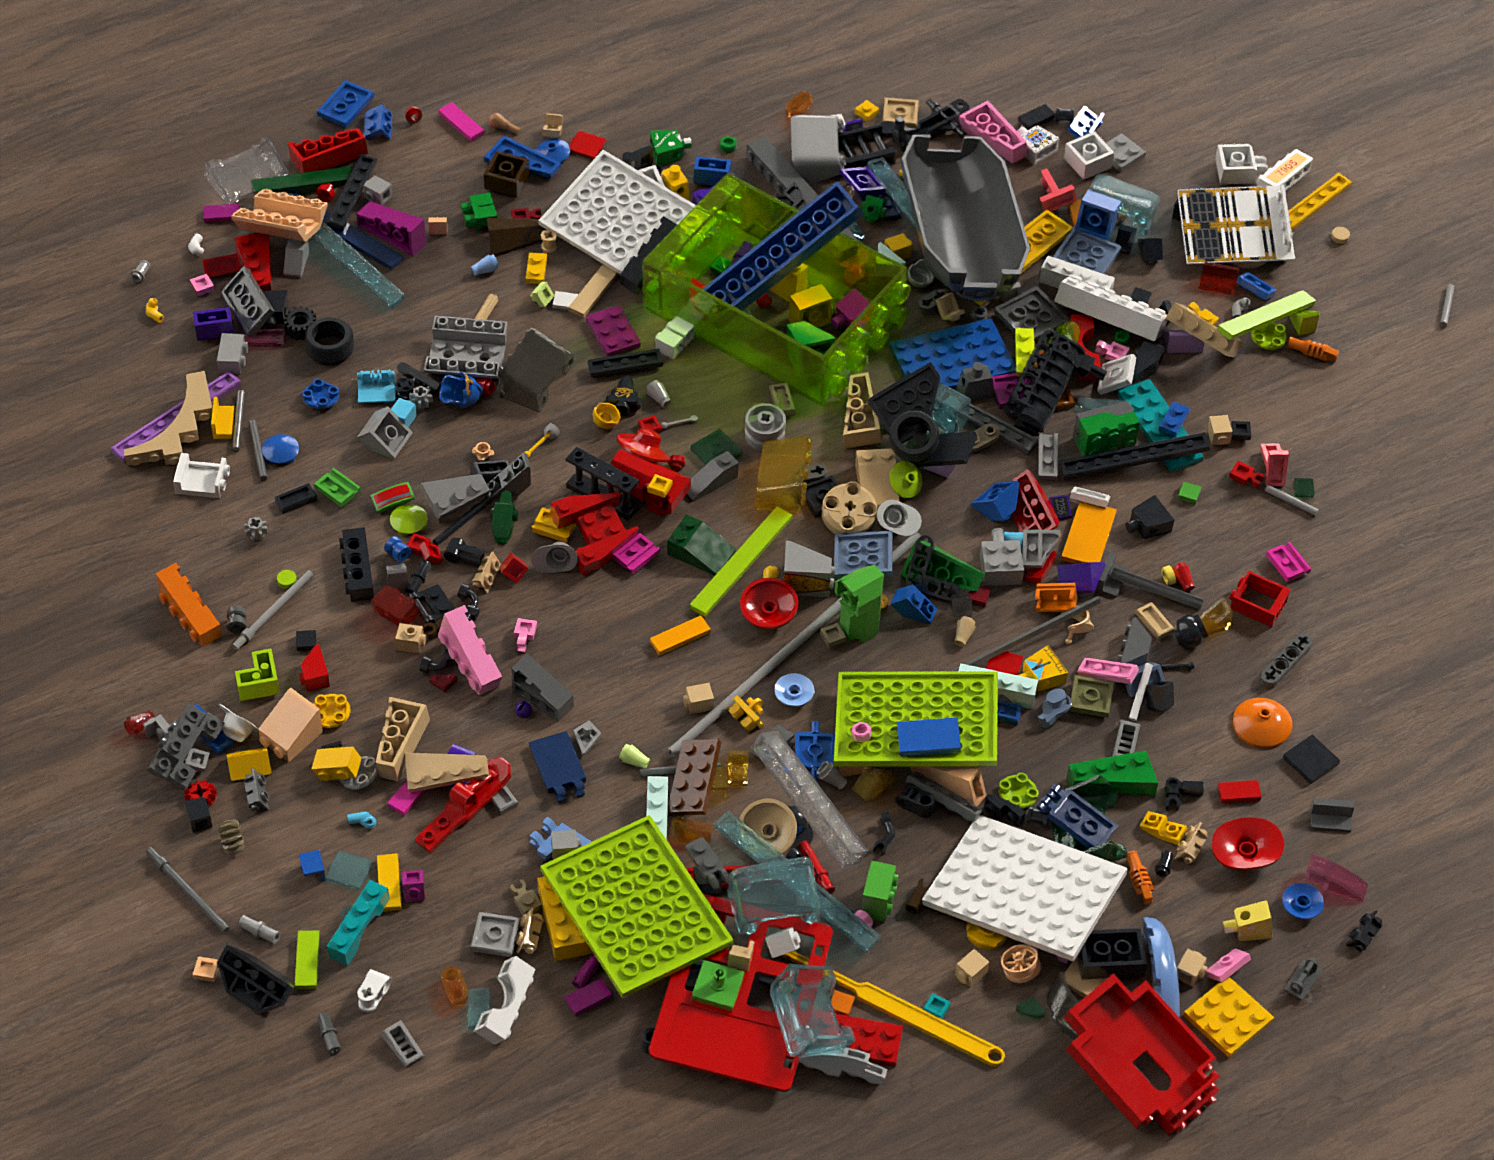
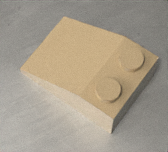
(873, 473)

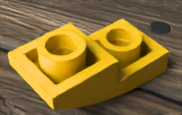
(1160, 827)

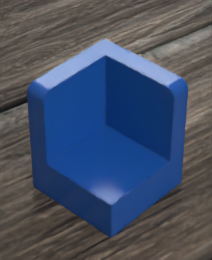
(312, 864)

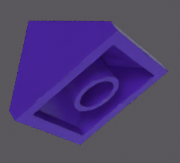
(863, 182)
(1083, 575)

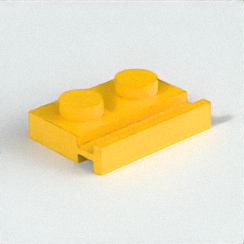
(545, 526)

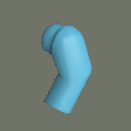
(363, 818)

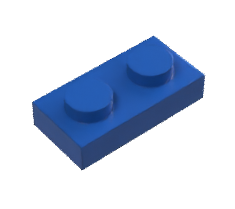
(1257, 286)
(1174, 419)

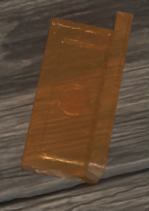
(688, 830)

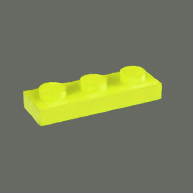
(1023, 347)

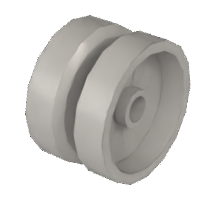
(763, 424)

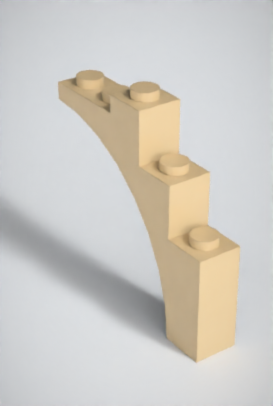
(183, 429)

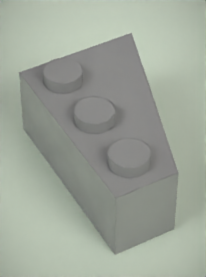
(453, 494)

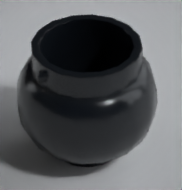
(1190, 631)

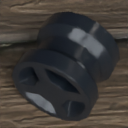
(404, 387)

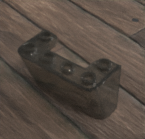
(532, 370)

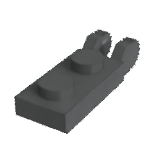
(707, 862)

